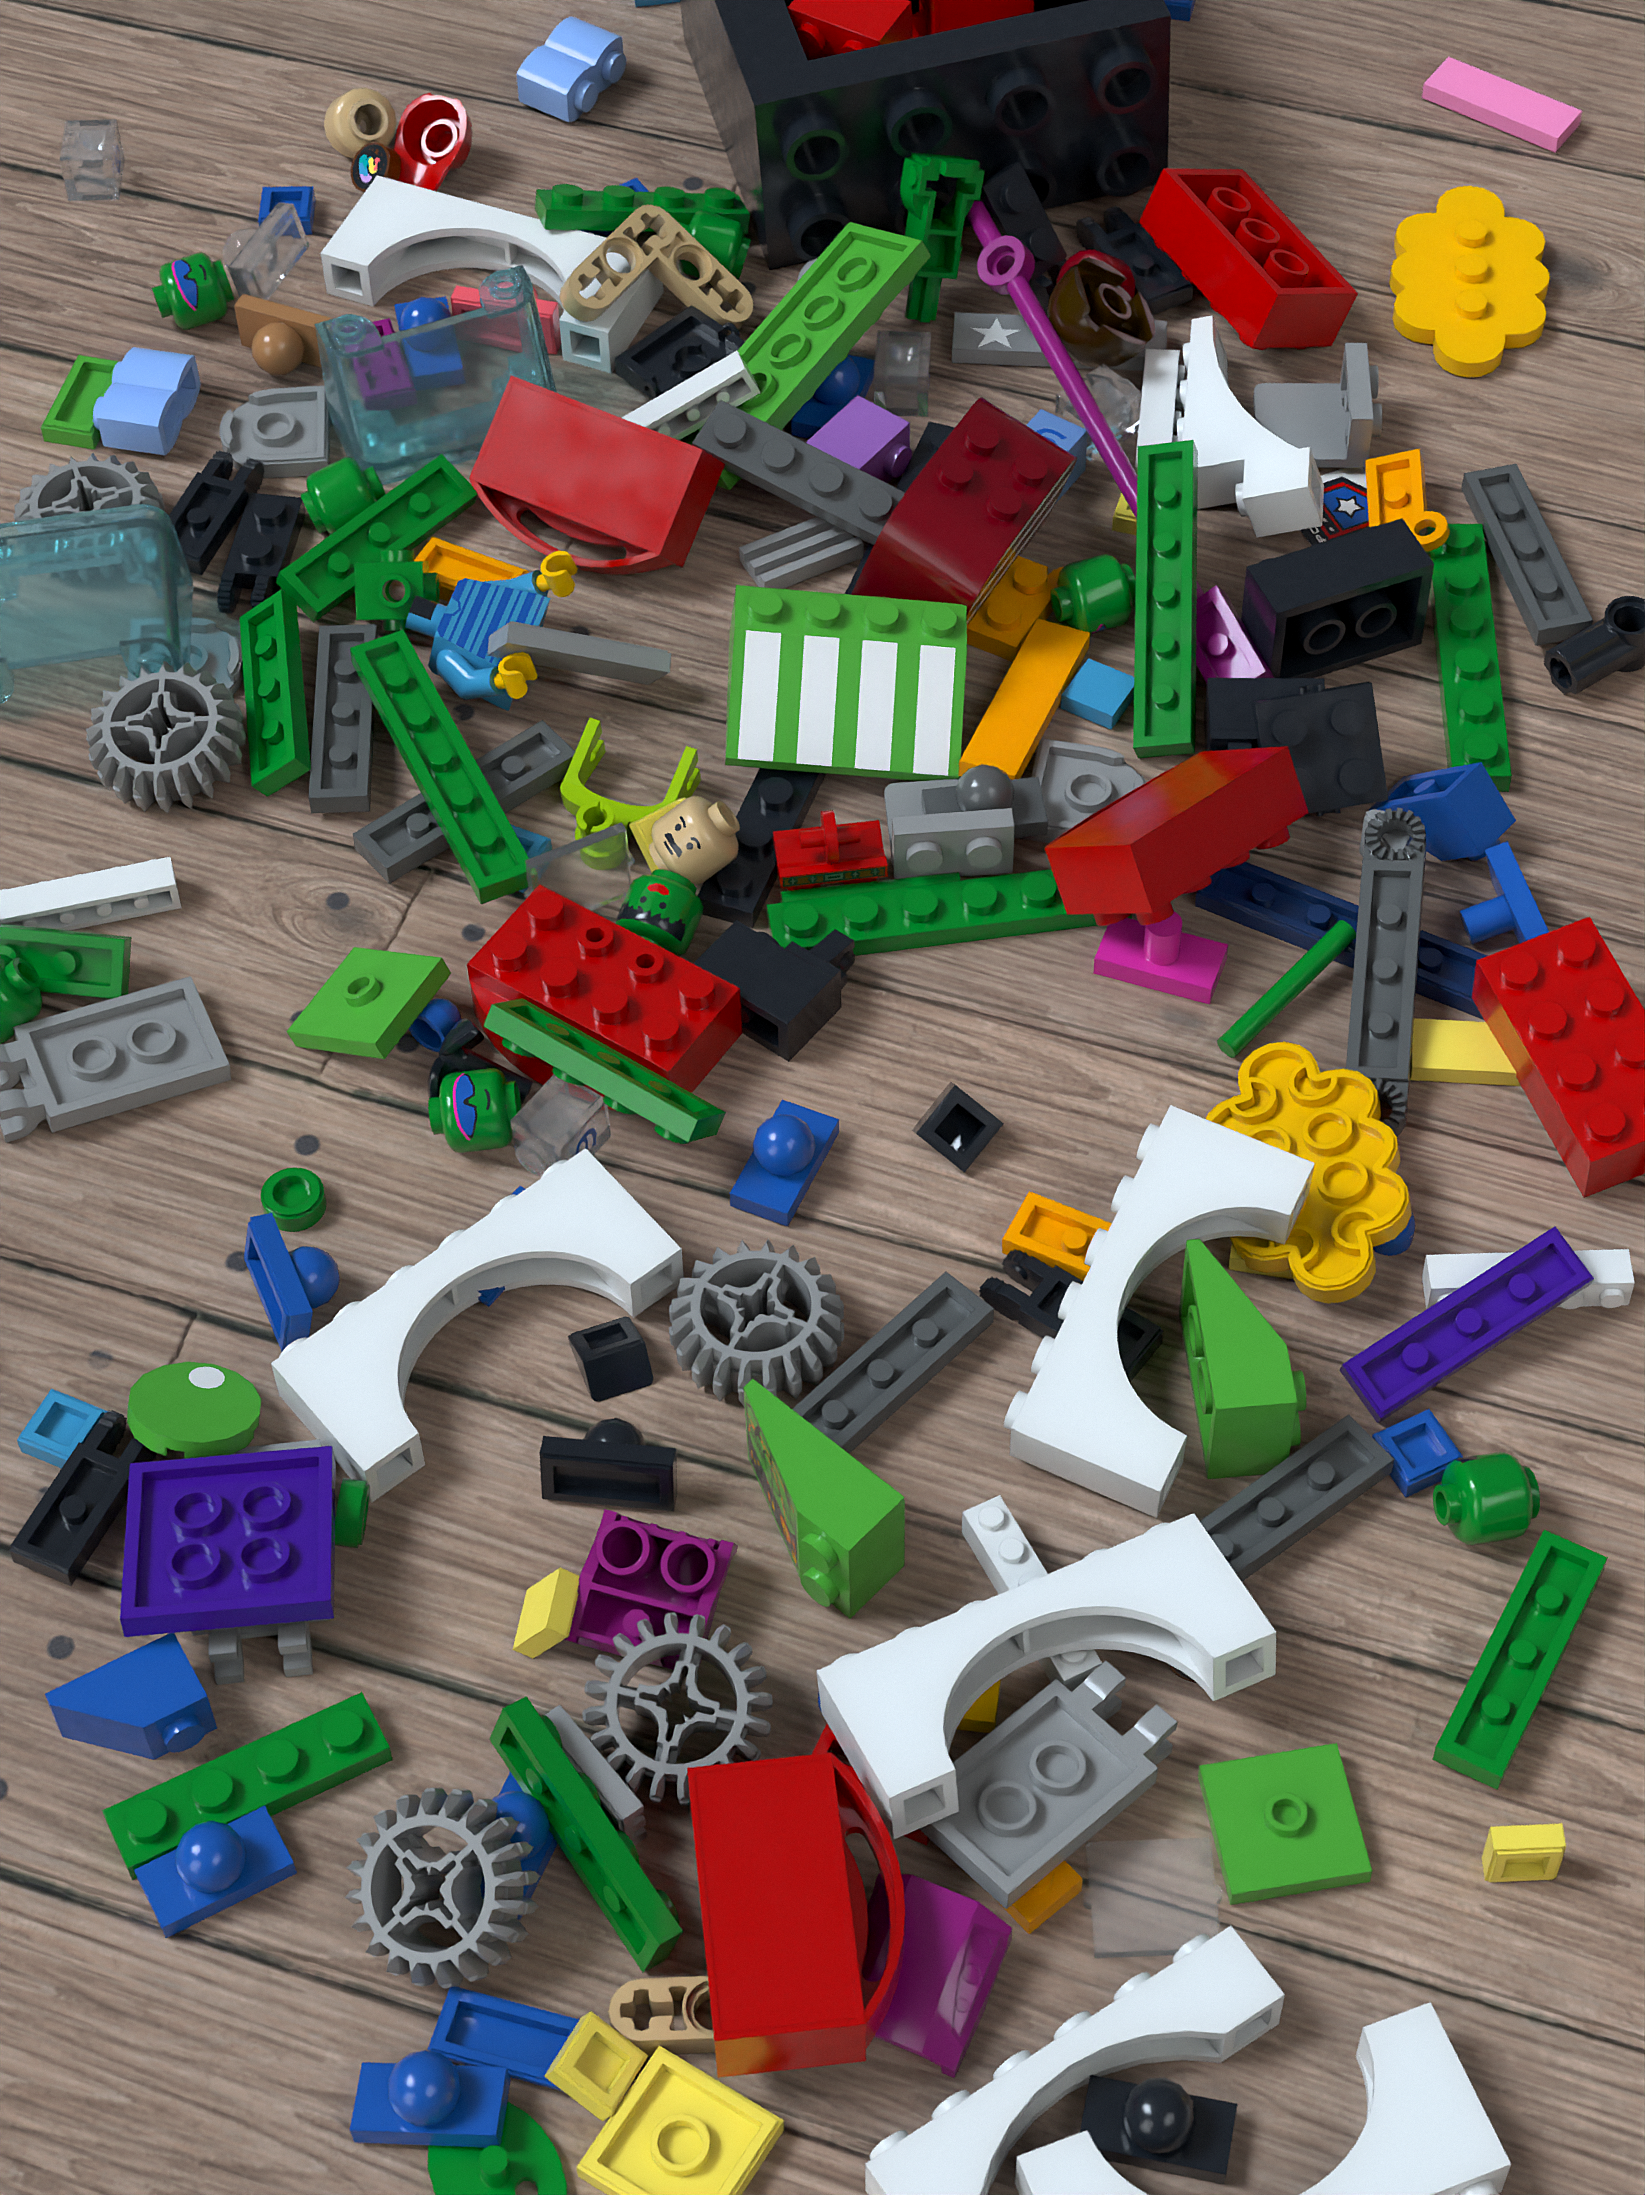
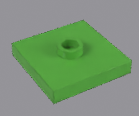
(369, 1002)
(1284, 1824)

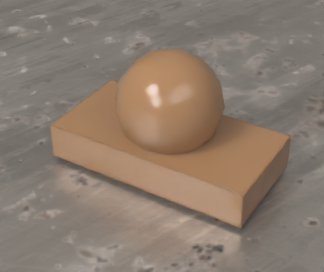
(278, 334)

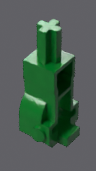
(941, 235)

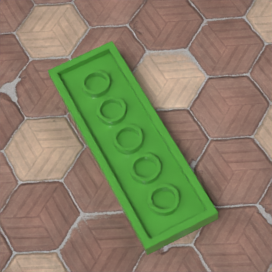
(823, 320)

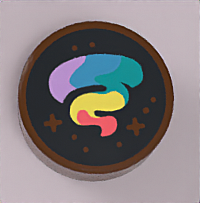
(372, 161)

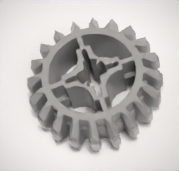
(85, 488)
(189, 755)
(745, 1301)
(646, 1699)
(404, 1852)

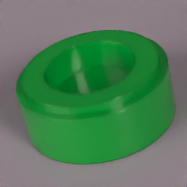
(294, 1198)
(352, 1513)

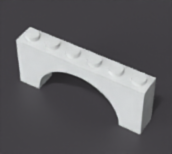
(413, 231)
(562, 1230)
(1081, 1408)
(1149, 1596)
(1418, 2138)

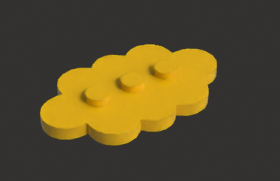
(1469, 281)
(1354, 1184)

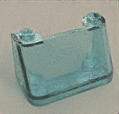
(431, 385)
(93, 591)

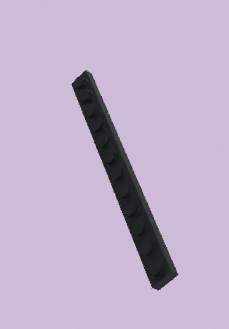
(783, 797)

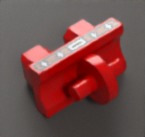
(830, 853)

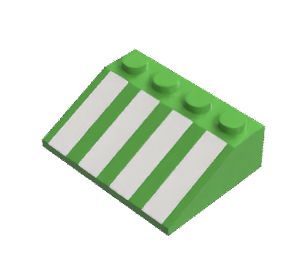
(845, 684)

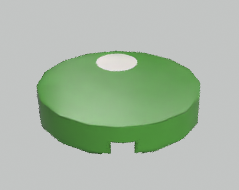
(193, 1410)

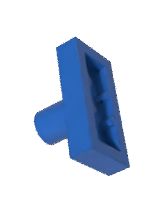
(1513, 907)

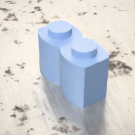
(571, 69)
(147, 400)

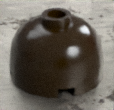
(1098, 316)

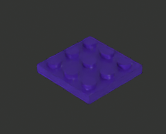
(229, 1541)

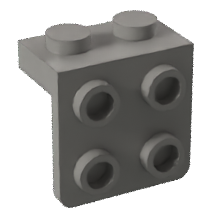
(1326, 417)
(945, 842)

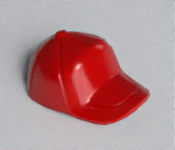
(432, 140)

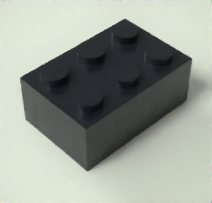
(1339, 601)

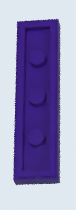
(1466, 1324)

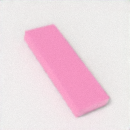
(1501, 104)

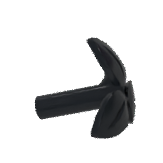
(456, 1056)

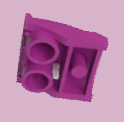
(644, 1574)
(945, 1972)

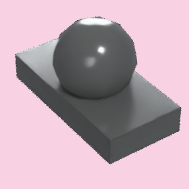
(988, 789)

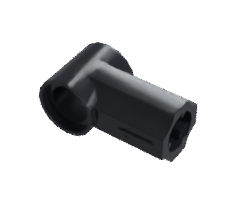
(1602, 648)

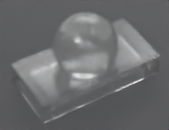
(265, 256)

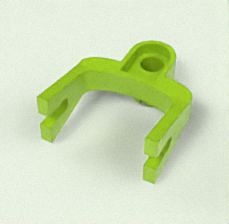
(598, 813)

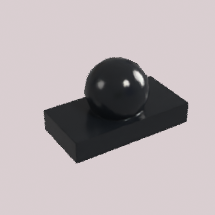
(609, 1468)
(1159, 2127)

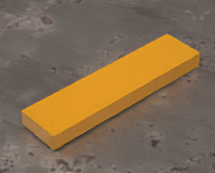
(1027, 699)

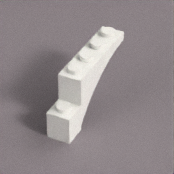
(1235, 453)

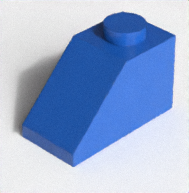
(1456, 806)
(137, 1703)

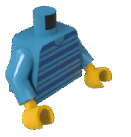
(478, 611)

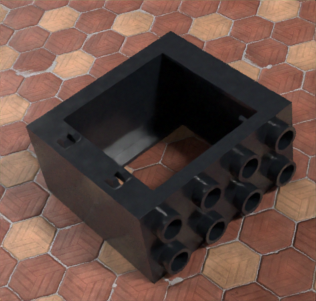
(826, 139)

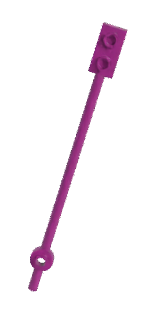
(1222, 639)

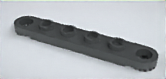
(1387, 961)

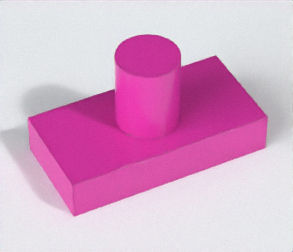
(1161, 958)

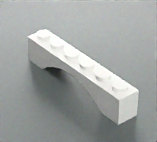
(1192, 2010)

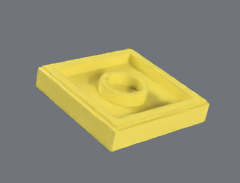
(680, 2136)

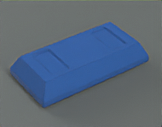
(500, 2033)

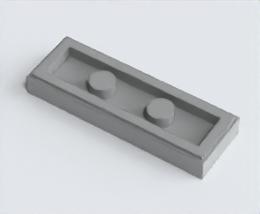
(581, 653)

